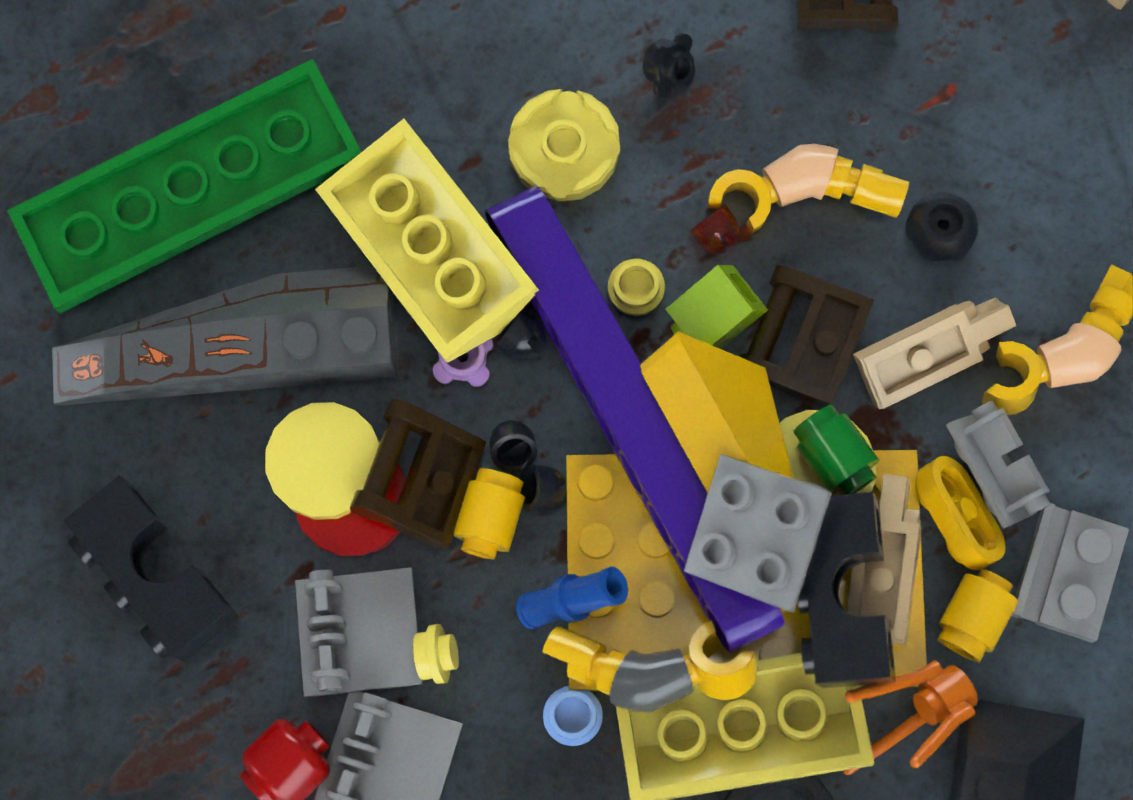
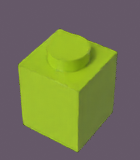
(716, 307)

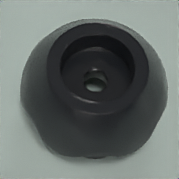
(934, 242)

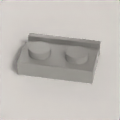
(1070, 572)

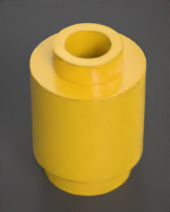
(489, 513)
(977, 615)

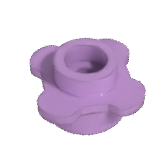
(472, 370)

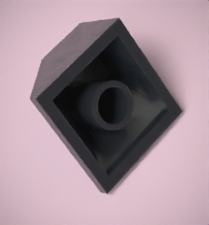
(1017, 754)

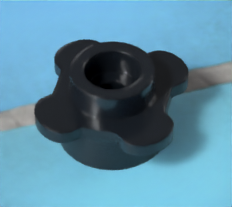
(669, 64)

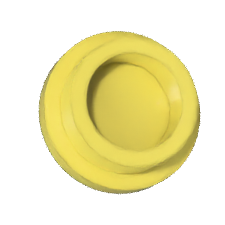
(636, 287)
(435, 654)

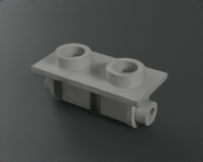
(1008, 488)

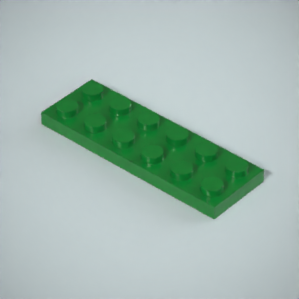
(184, 186)

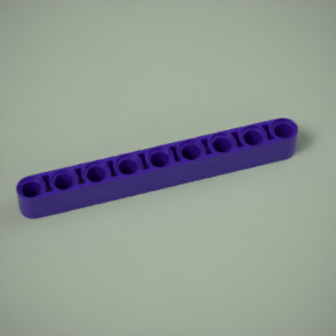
(621, 401)

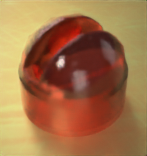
(718, 224)

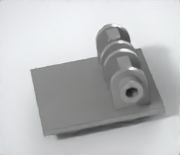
(757, 532)
(356, 631)
(388, 752)

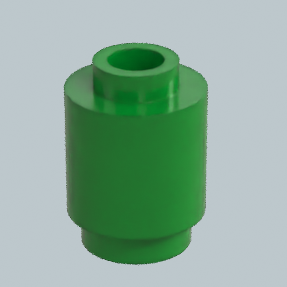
(836, 451)

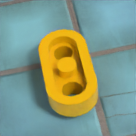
(960, 513)

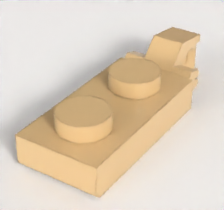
(931, 350)
(889, 584)

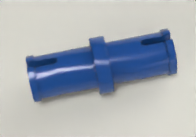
(572, 598)

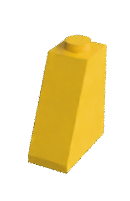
(716, 406)

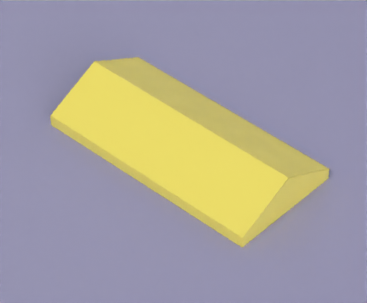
(428, 242)
(767, 735)

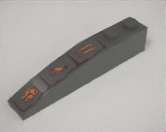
(243, 338)

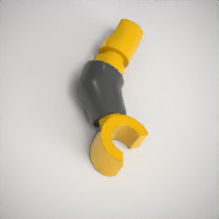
(653, 679)

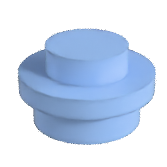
(572, 716)

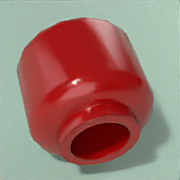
(286, 761)

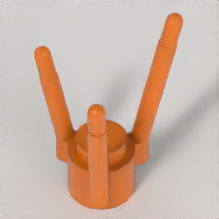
(942, 698)

